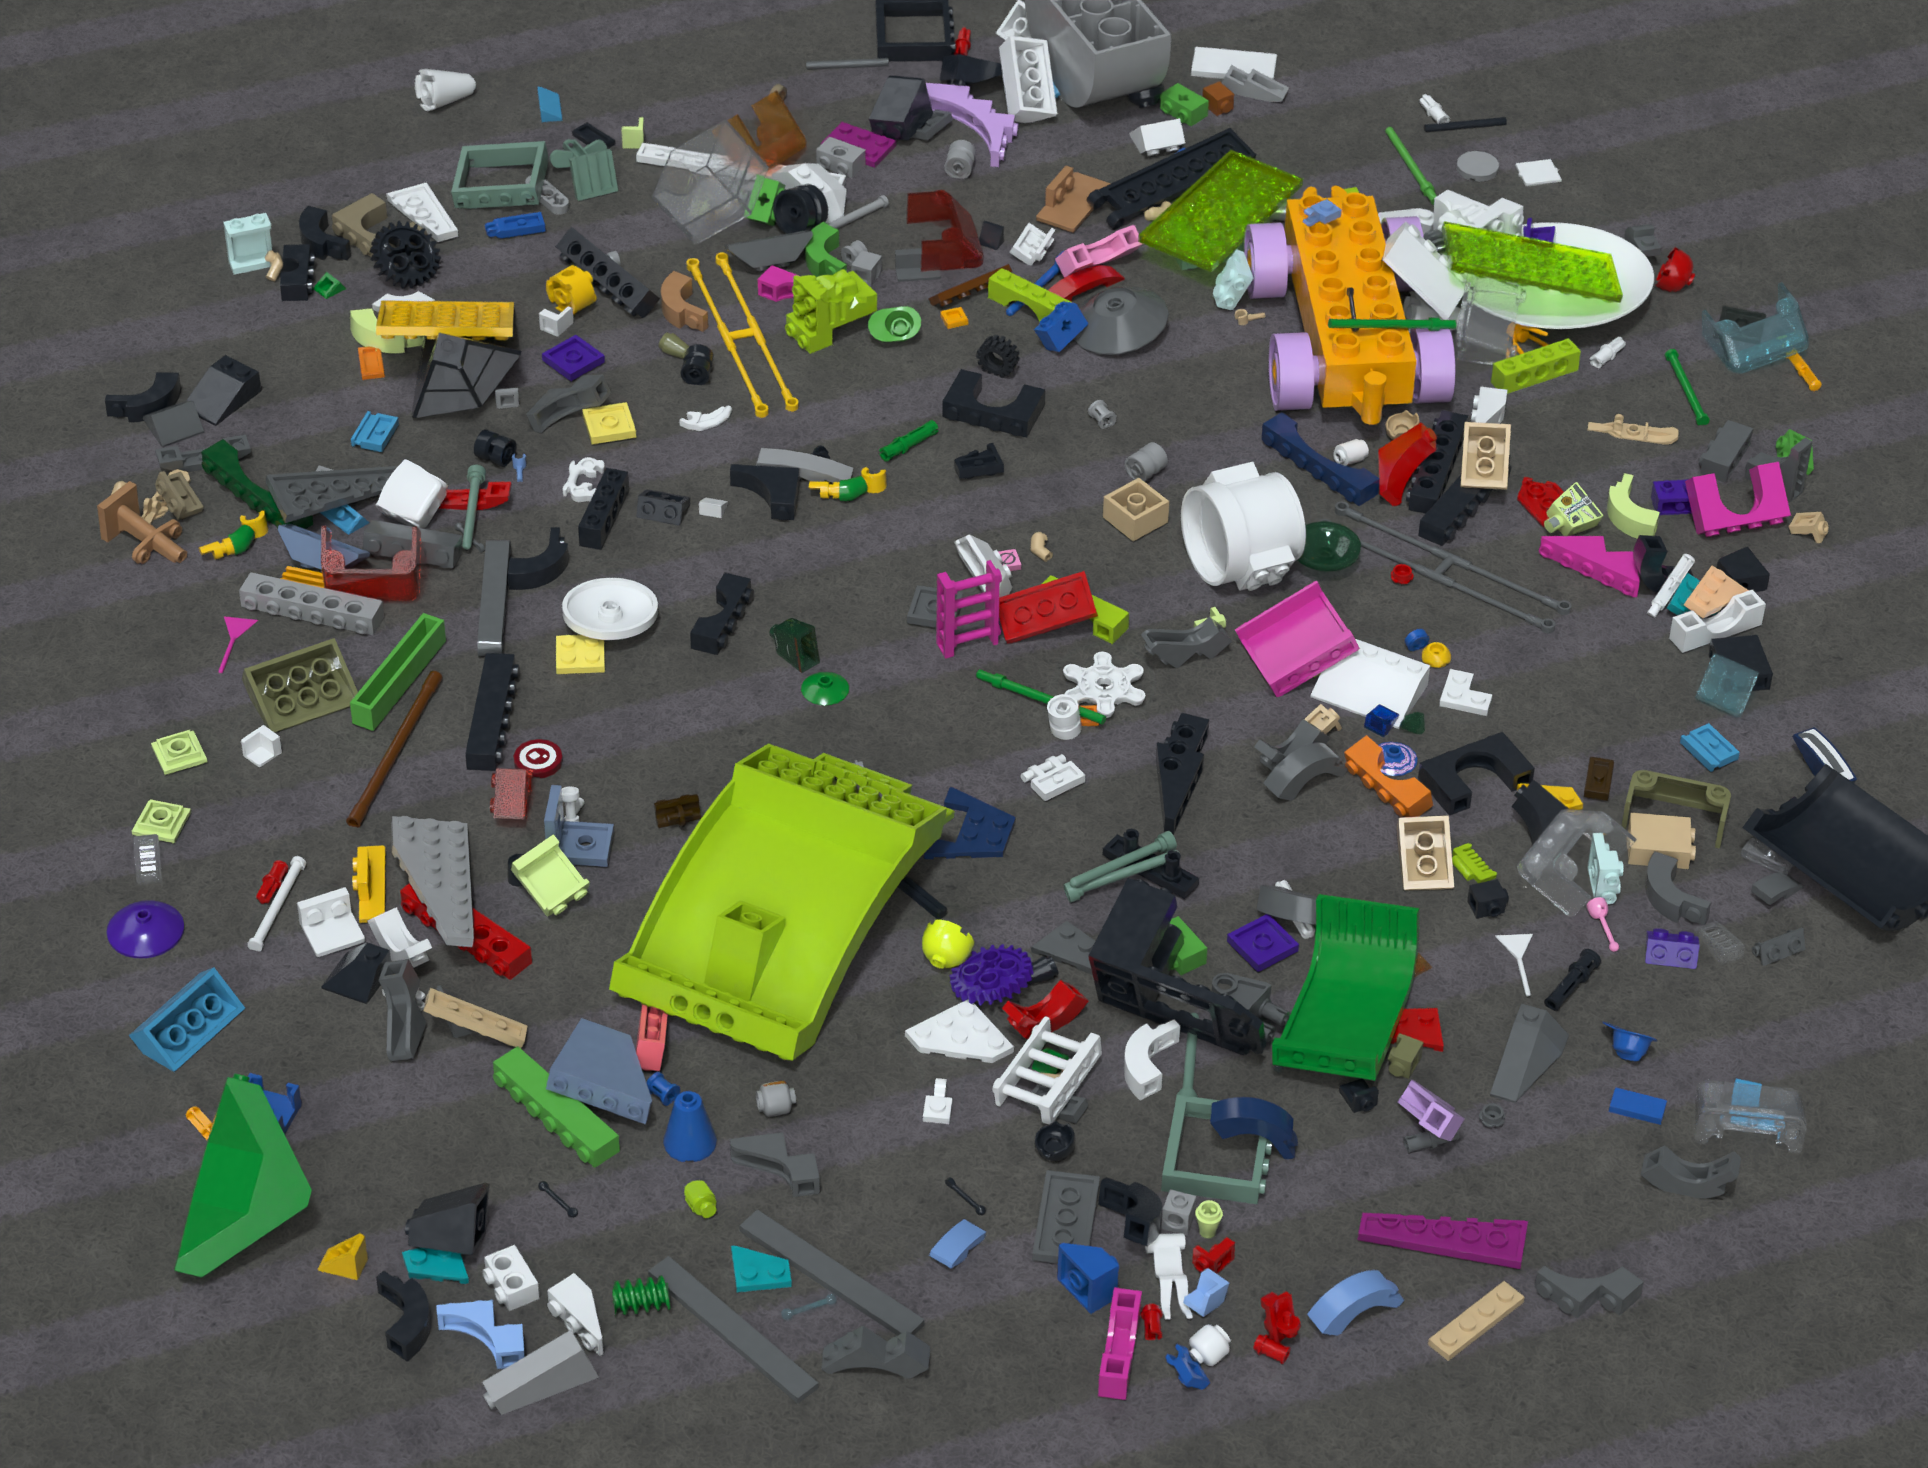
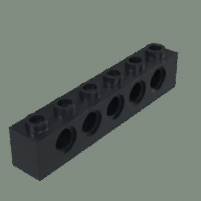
(608, 273)
(1437, 467)

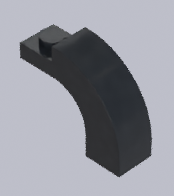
(312, 227)
(161, 395)
(1648, 557)
(541, 569)
(1139, 1205)
(413, 1327)

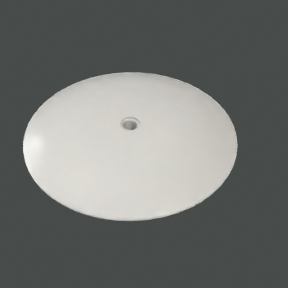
(1561, 311)

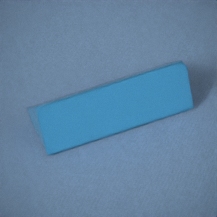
(549, 105)
(346, 518)

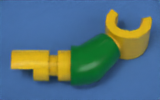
(852, 488)
(240, 539)

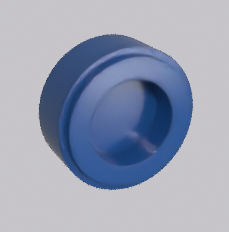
(1417, 640)

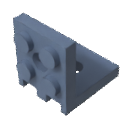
(574, 833)

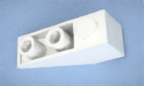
(1489, 406)
(575, 1305)

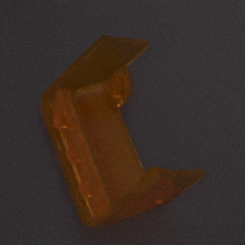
(778, 131)

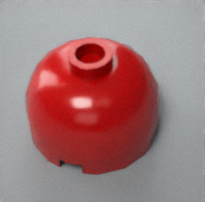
(1676, 271)

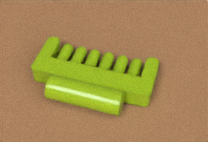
(1471, 865)

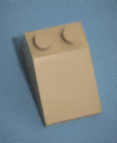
(1485, 455)
(1425, 853)

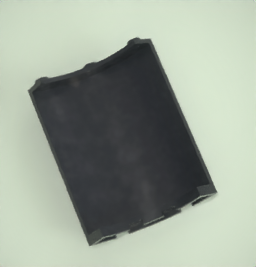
(1851, 848)

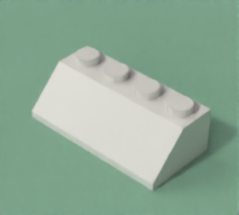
(1027, 79)

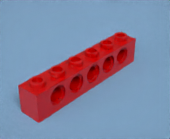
(491, 942)

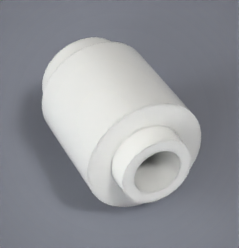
(1351, 452)

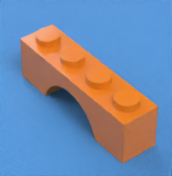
(1407, 796)

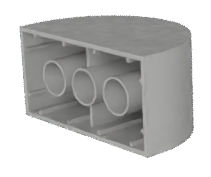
(1100, 47)

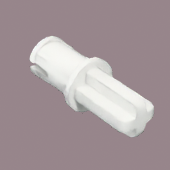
(1434, 109)
(1607, 352)

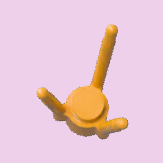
(1521, 335)

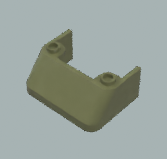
(1680, 792)

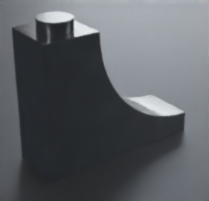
(774, 484)
(1536, 808)

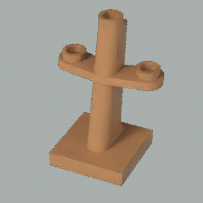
(122, 513)

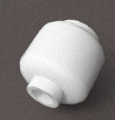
(1209, 1345)

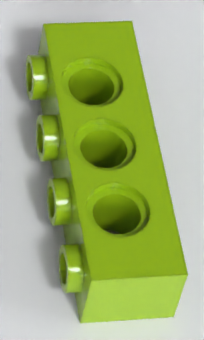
(1536, 366)

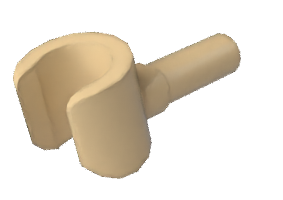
(1243, 317)

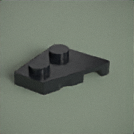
(980, 463)

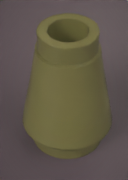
(673, 345)

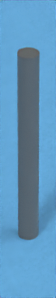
(847, 63)

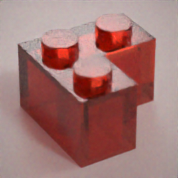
(511, 793)

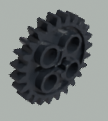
(405, 254)

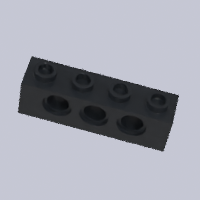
(603, 508)

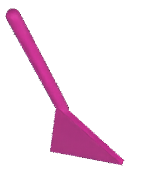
(235, 627)

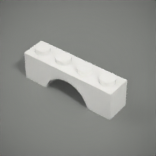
(1740, 614)

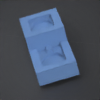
(956, 1243)

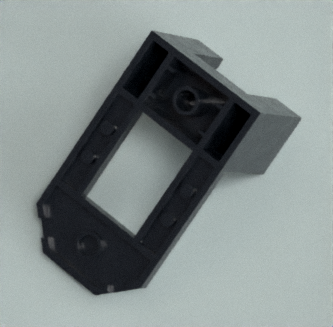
(1133, 967)

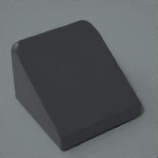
(991, 235)

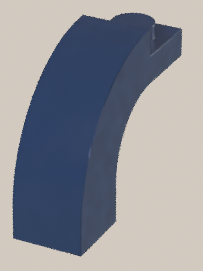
(1256, 1117)

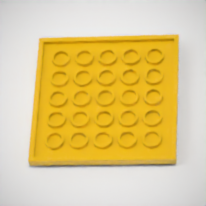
(445, 317)

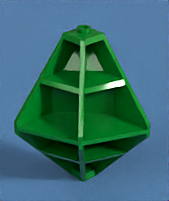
(242, 1183)

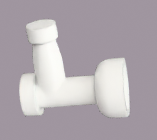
(573, 803)

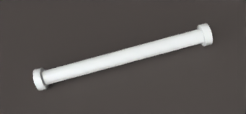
(297, 864)

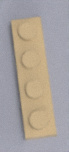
(475, 1018)
(1476, 1320)

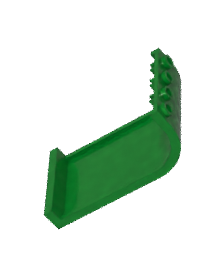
(1353, 988)

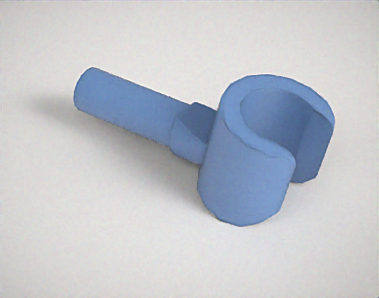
(519, 465)

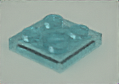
(1727, 685)

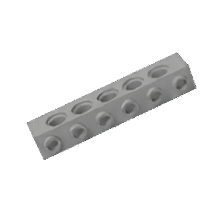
(311, 603)

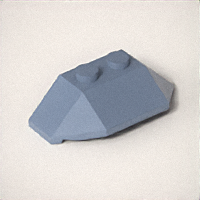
(306, 547)

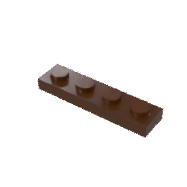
(963, 289)

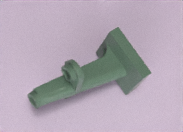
(590, 168)

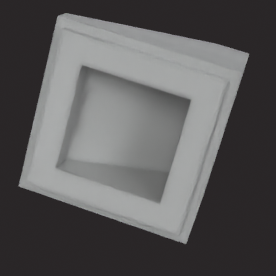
(507, 398)

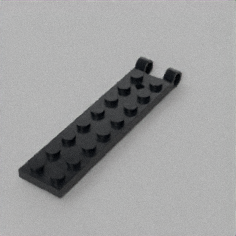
(1165, 178)

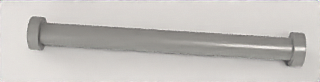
(881, 202)

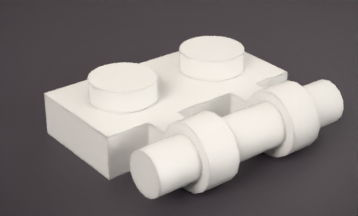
(1053, 777)

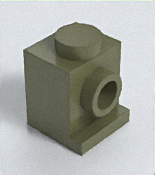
(1405, 1056)

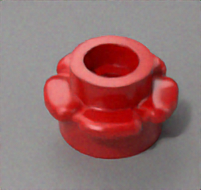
(1402, 574)

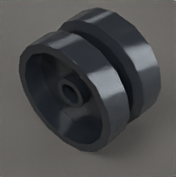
(800, 208)

